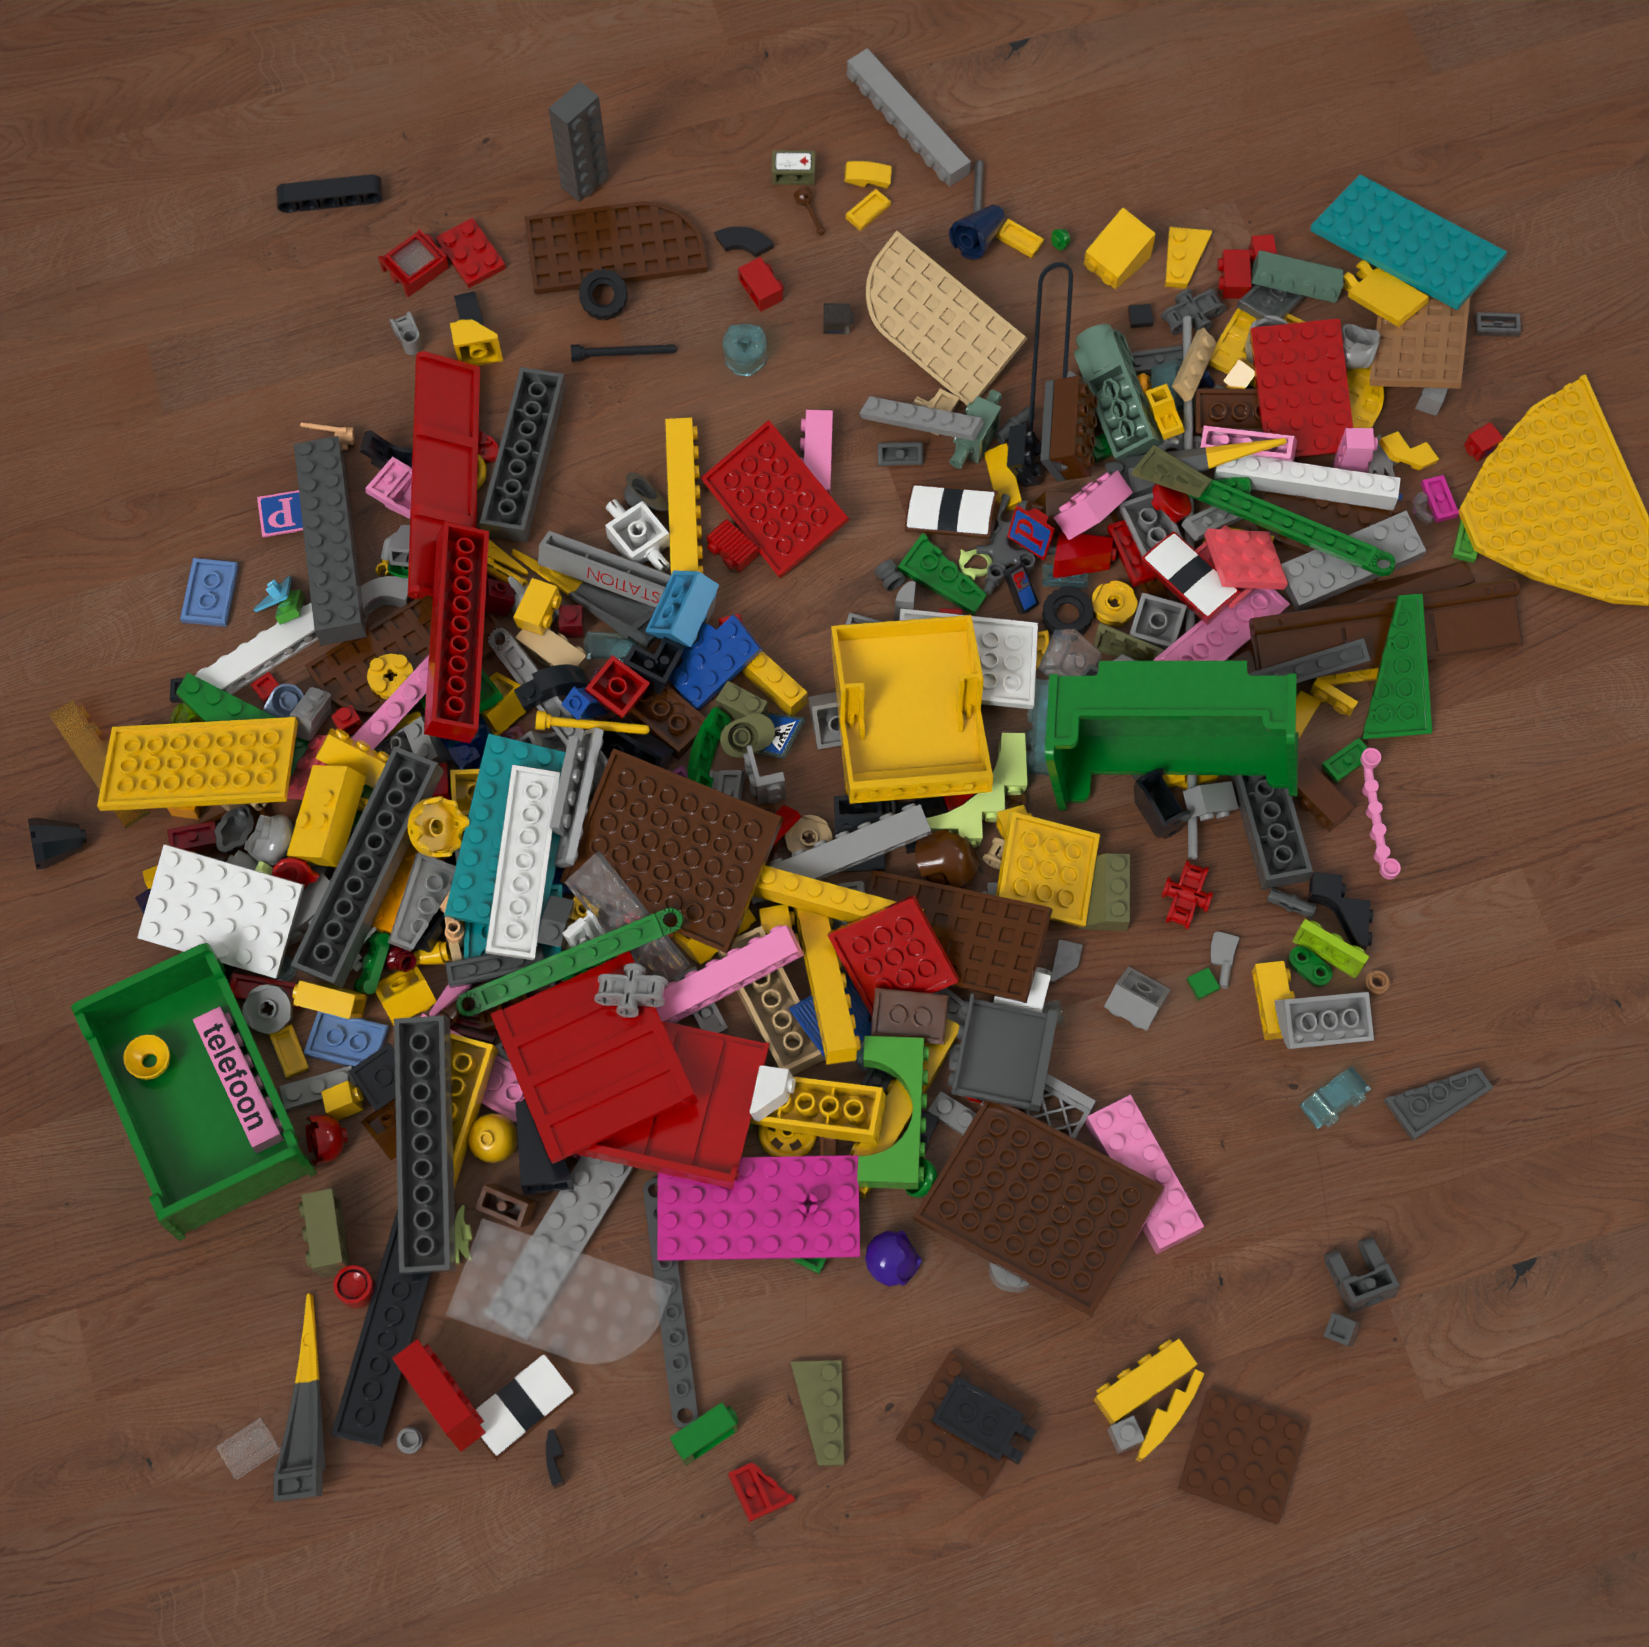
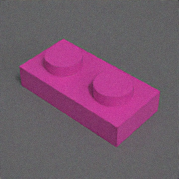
(1439, 498)

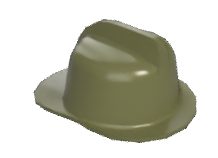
(749, 730)

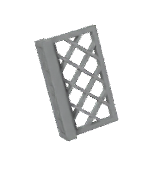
(1070, 1096)

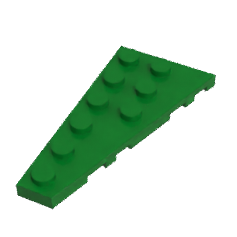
(217, 705)

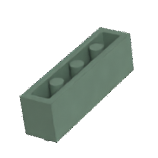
(1297, 276)

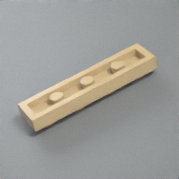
(1194, 364)

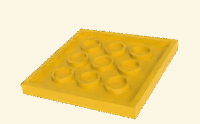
(1048, 866)

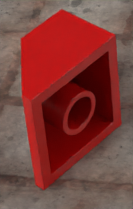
(617, 687)

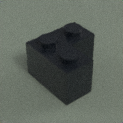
(655, 667)

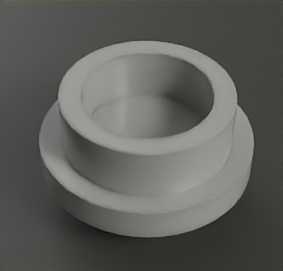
(409, 1440)

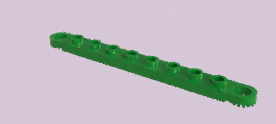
(1297, 528)
(569, 962)

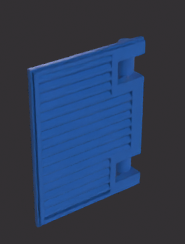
(806, 1016)

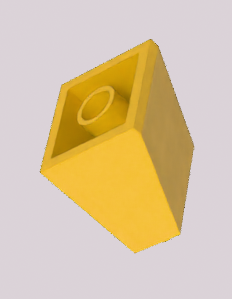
(1120, 249)

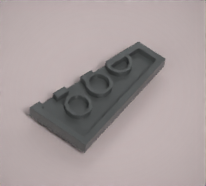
(1430, 1105)

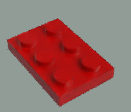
(470, 253)

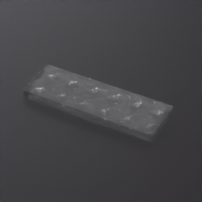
(615, 906)

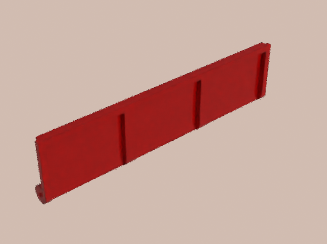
(441, 459)

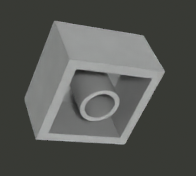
(1158, 620)

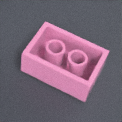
(1092, 504)

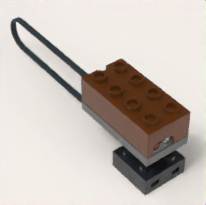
(1066, 418)

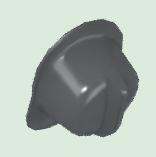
(640, 489)

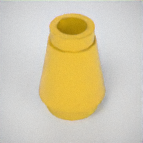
(439, 955)

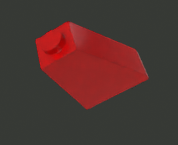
(1082, 554)

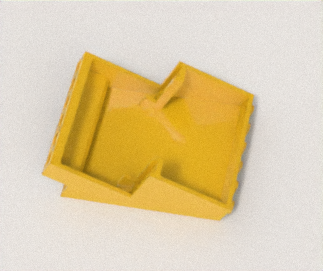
(910, 709)

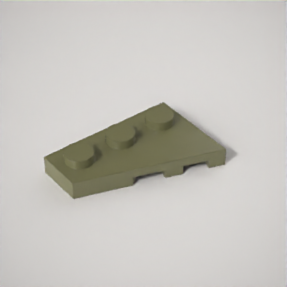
(1170, 472)

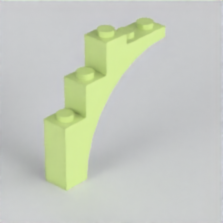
(1008, 779)

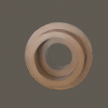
(1380, 976)

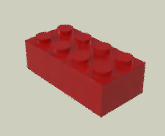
(440, 1394)

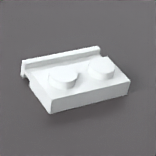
(583, 930)

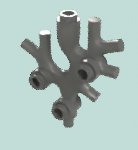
(1002, 552)

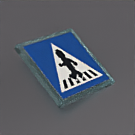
(786, 731)

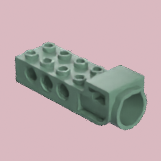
(1122, 406)

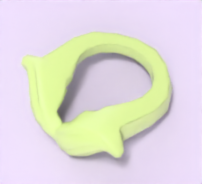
(972, 572)

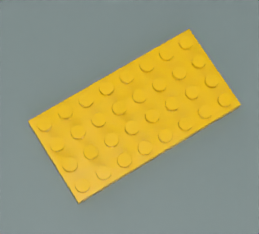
(198, 764)

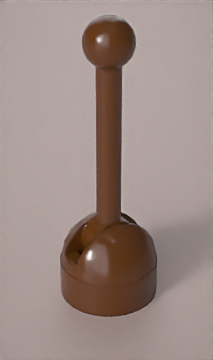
(804, 197)

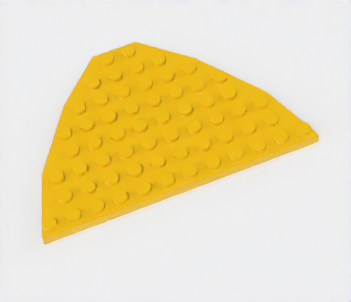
(1563, 503)

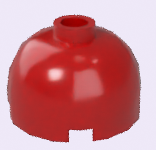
(325, 1138)

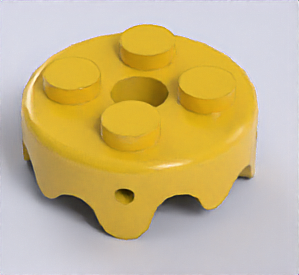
(449, 822)

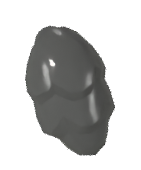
(233, 829)

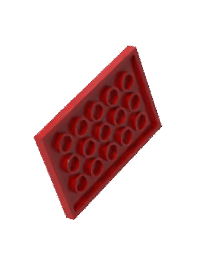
(1303, 384)
(775, 499)

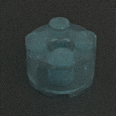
(745, 349)

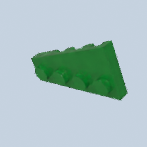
(934, 571)

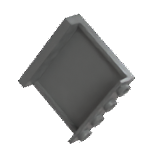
(1003, 1054)

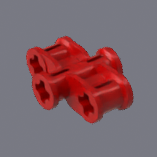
(1187, 894)

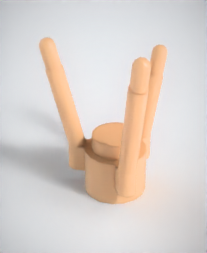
(345, 434)

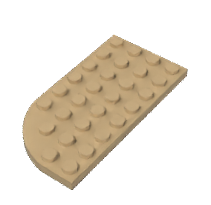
(938, 320)

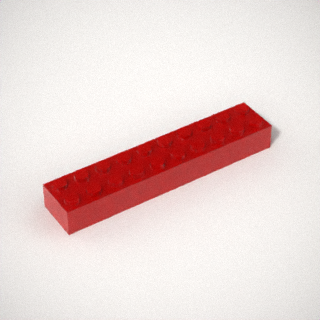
(456, 633)

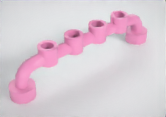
(1388, 866)

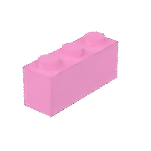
(1356, 449)

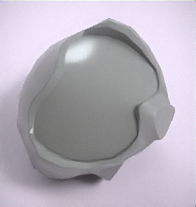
(1359, 346)
(270, 839)

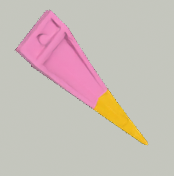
(393, 489)

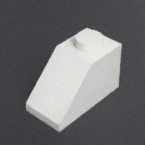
(771, 1091)

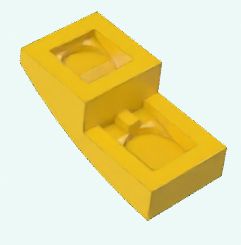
(864, 172)

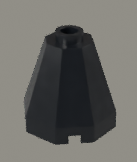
(54, 840)

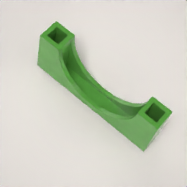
(899, 1164)

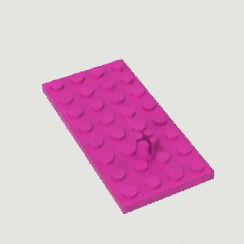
(775, 1212)

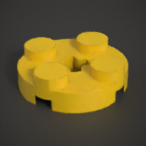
(1114, 615)
(381, 667)

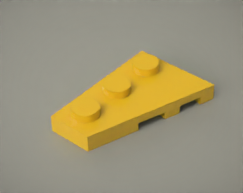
(1183, 254)

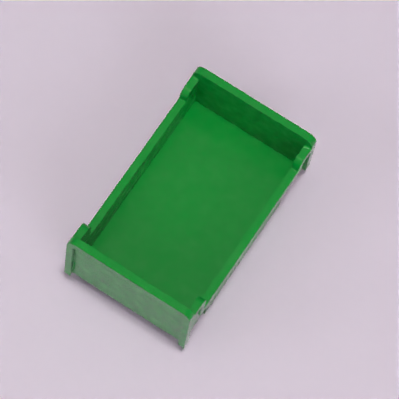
(1170, 717)
(183, 1119)

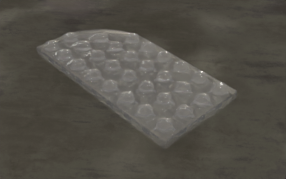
(556, 1297)

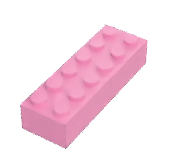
(1126, 1137)

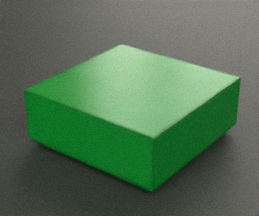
(1203, 984)

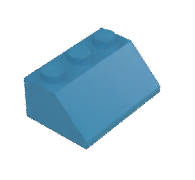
(682, 607)

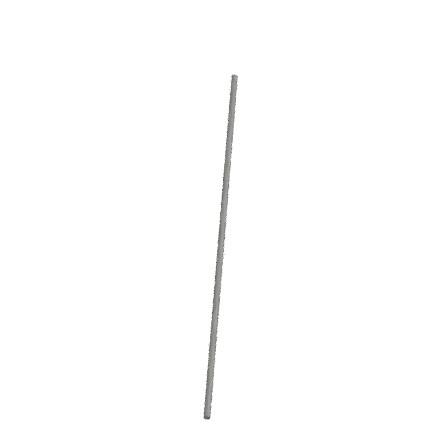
(1190, 615)

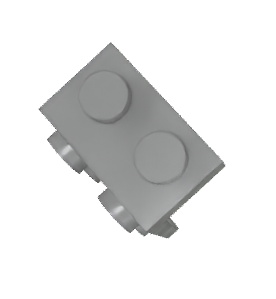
(766, 788)

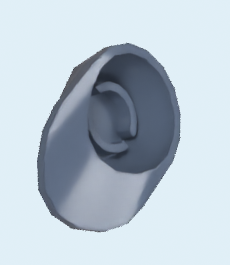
(283, 700)

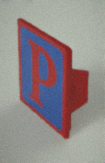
(1031, 531)

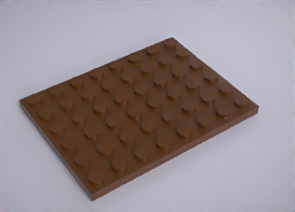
(678, 846)
(1039, 1205)

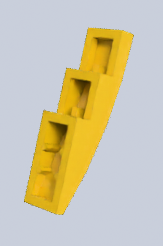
(1164, 1422)

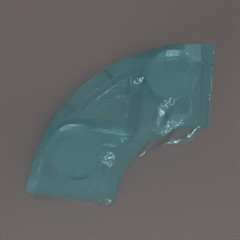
(1334, 1098)

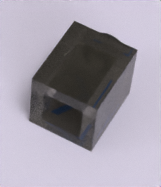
(837, 318)

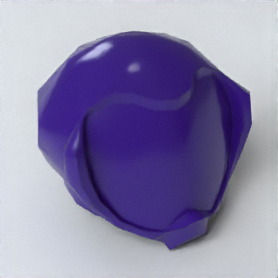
(892, 1258)

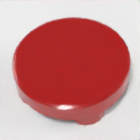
(1171, 502)

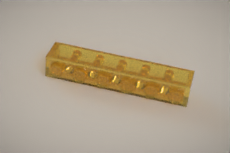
(89, 749)

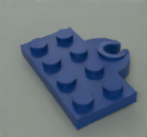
(714, 660)

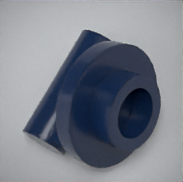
(1206, 381)

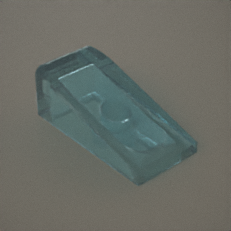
(598, 644)

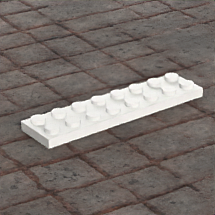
(522, 863)

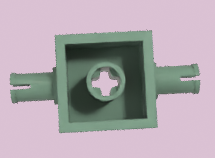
(990, 414)

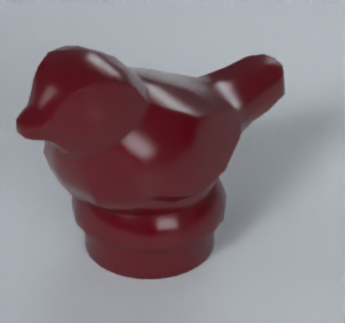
(400, 959)

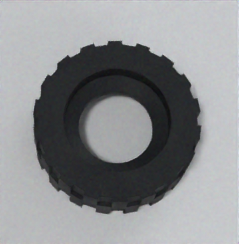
(603, 277)
(1067, 596)

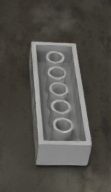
(1322, 576)

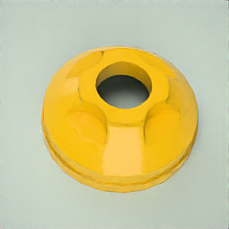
(142, 1047)

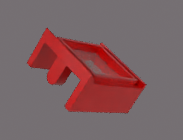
(415, 262)

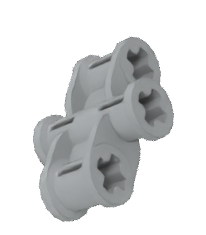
(631, 990)

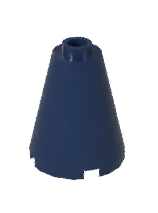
(976, 231)

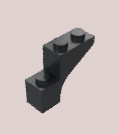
(1352, 914)

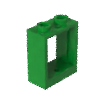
(705, 1433)

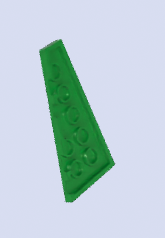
(1402, 683)

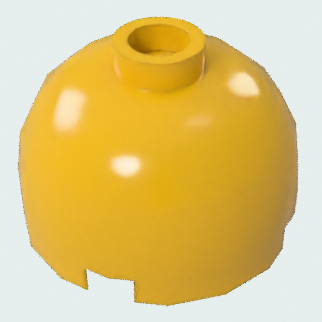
(493, 1138)

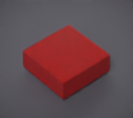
(264, 686)

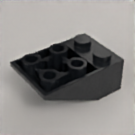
(849, 817)

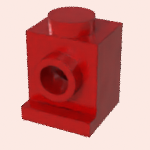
(345, 718)

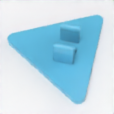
(277, 593)

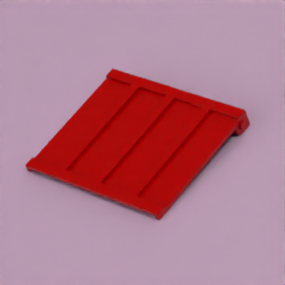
(587, 1065)
(708, 1137)

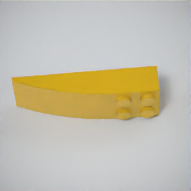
(831, 1111)

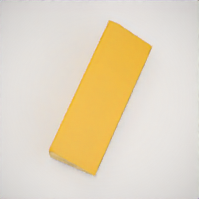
(1000, 475)

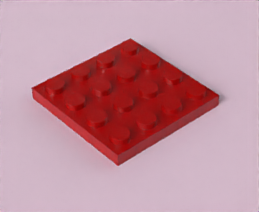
(893, 951)

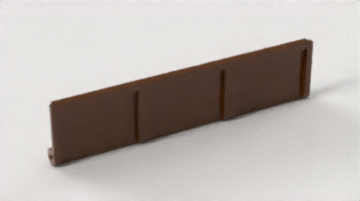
(1455, 624)

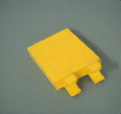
(1384, 294)

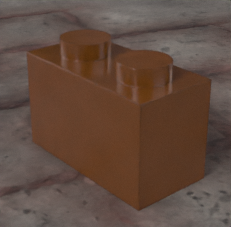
(506, 1205)

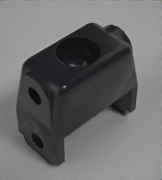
(1159, 805)

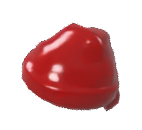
(295, 870)

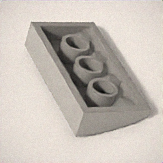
(1325, 1020)

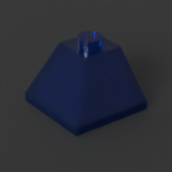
(469, 754)

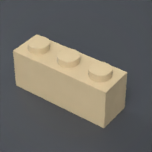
(551, 649)

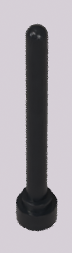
(579, 352)

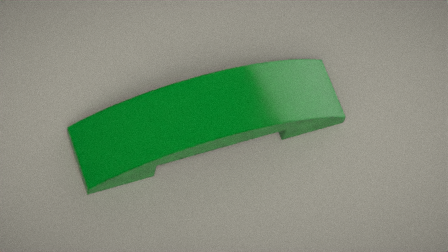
(705, 746)

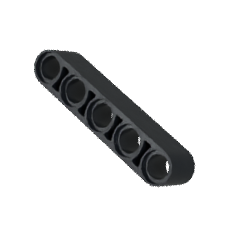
(329, 193)

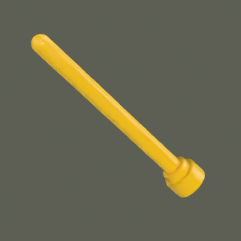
(545, 720)

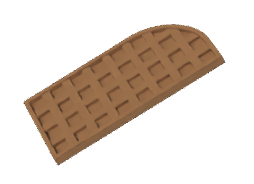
(1424, 349)

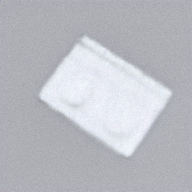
(248, 1448)

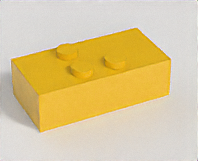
(326, 815)

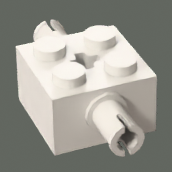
(638, 534)

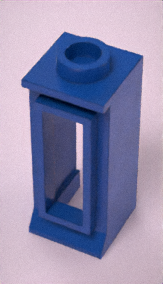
(582, 704)

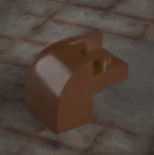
(946, 858)

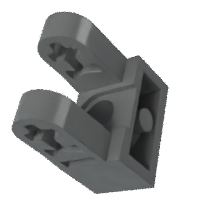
(1369, 1288)

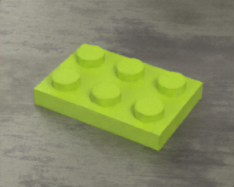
(1331, 948)

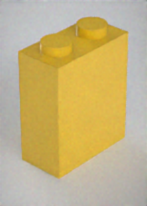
(329, 999)

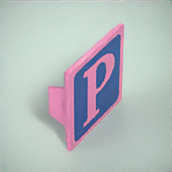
(280, 513)

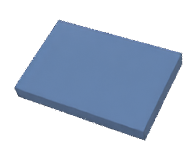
(209, 592)
(344, 1039)

